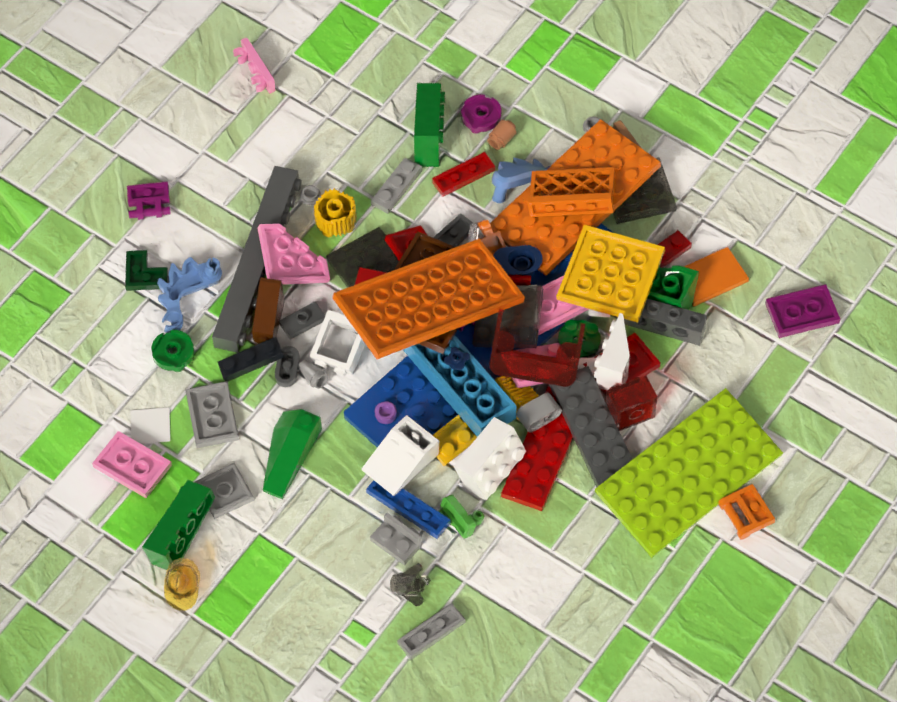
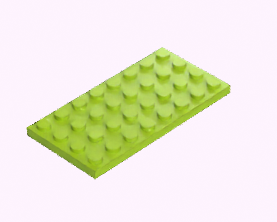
(688, 472)

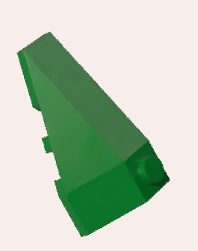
(674, 286)

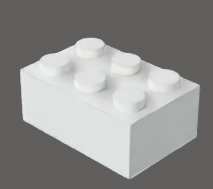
(490, 458)

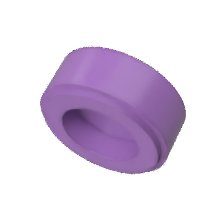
(385, 412)

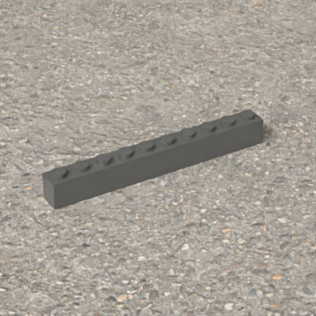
(243, 292)

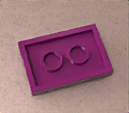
(802, 311)

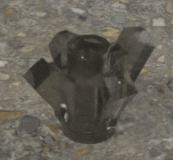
(410, 584)

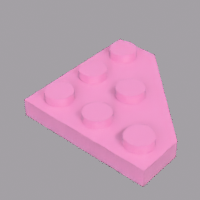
(290, 258)

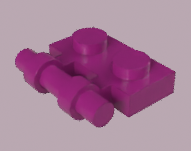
(148, 194)

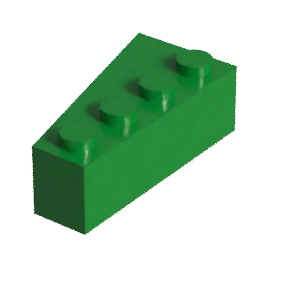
(428, 124)
(178, 525)

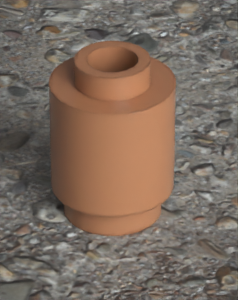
(501, 134)

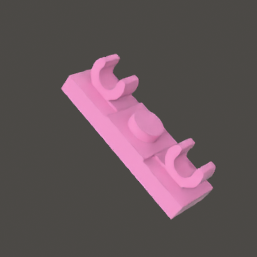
(255, 66)

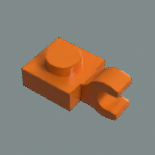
(491, 239)

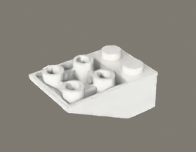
(614, 362)
(401, 455)

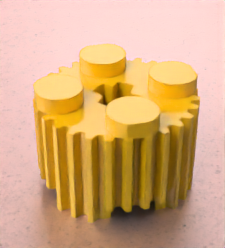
(335, 213)

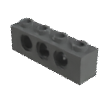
(671, 322)

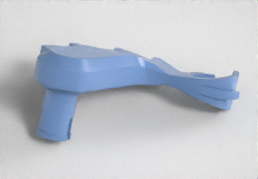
(513, 175)
(181, 283)

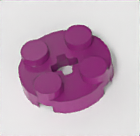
(483, 123)

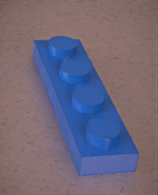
(411, 509)

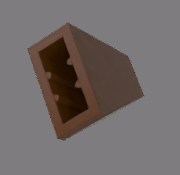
(268, 310)

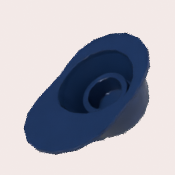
(517, 259)

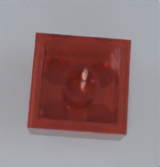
(632, 402)

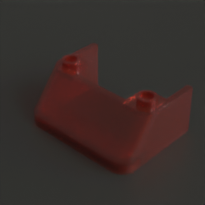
(535, 367)

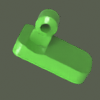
(458, 516)

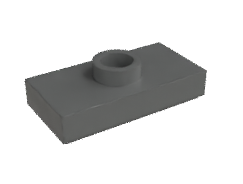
(302, 320)

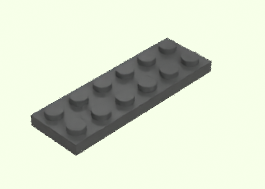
(592, 426)

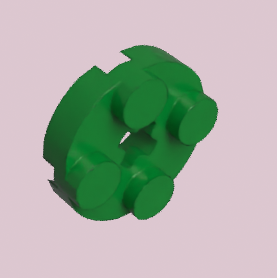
(591, 335)
(175, 361)

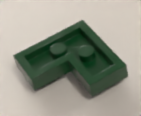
(138, 274)

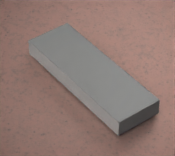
(431, 631)

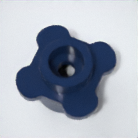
(457, 364)

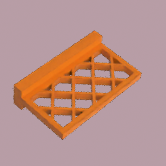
(571, 202)

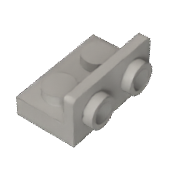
(397, 538)

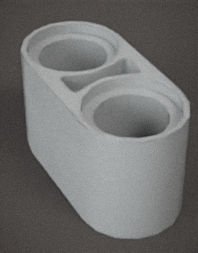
(538, 412)

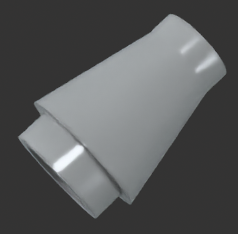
(314, 375)

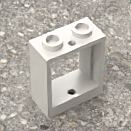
(322, 361)

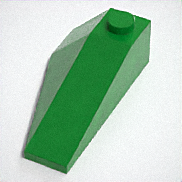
(289, 447)

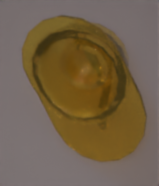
(181, 584)

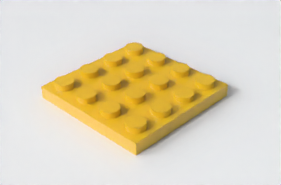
(610, 273)

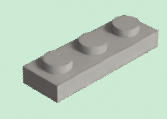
(396, 185)

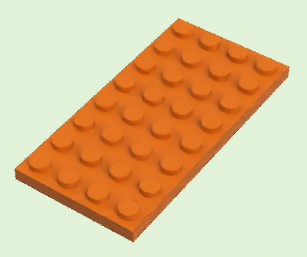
(558, 235)
(428, 298)

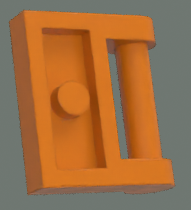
(751, 506)

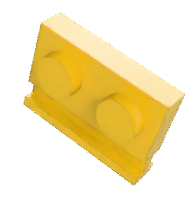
(453, 440)

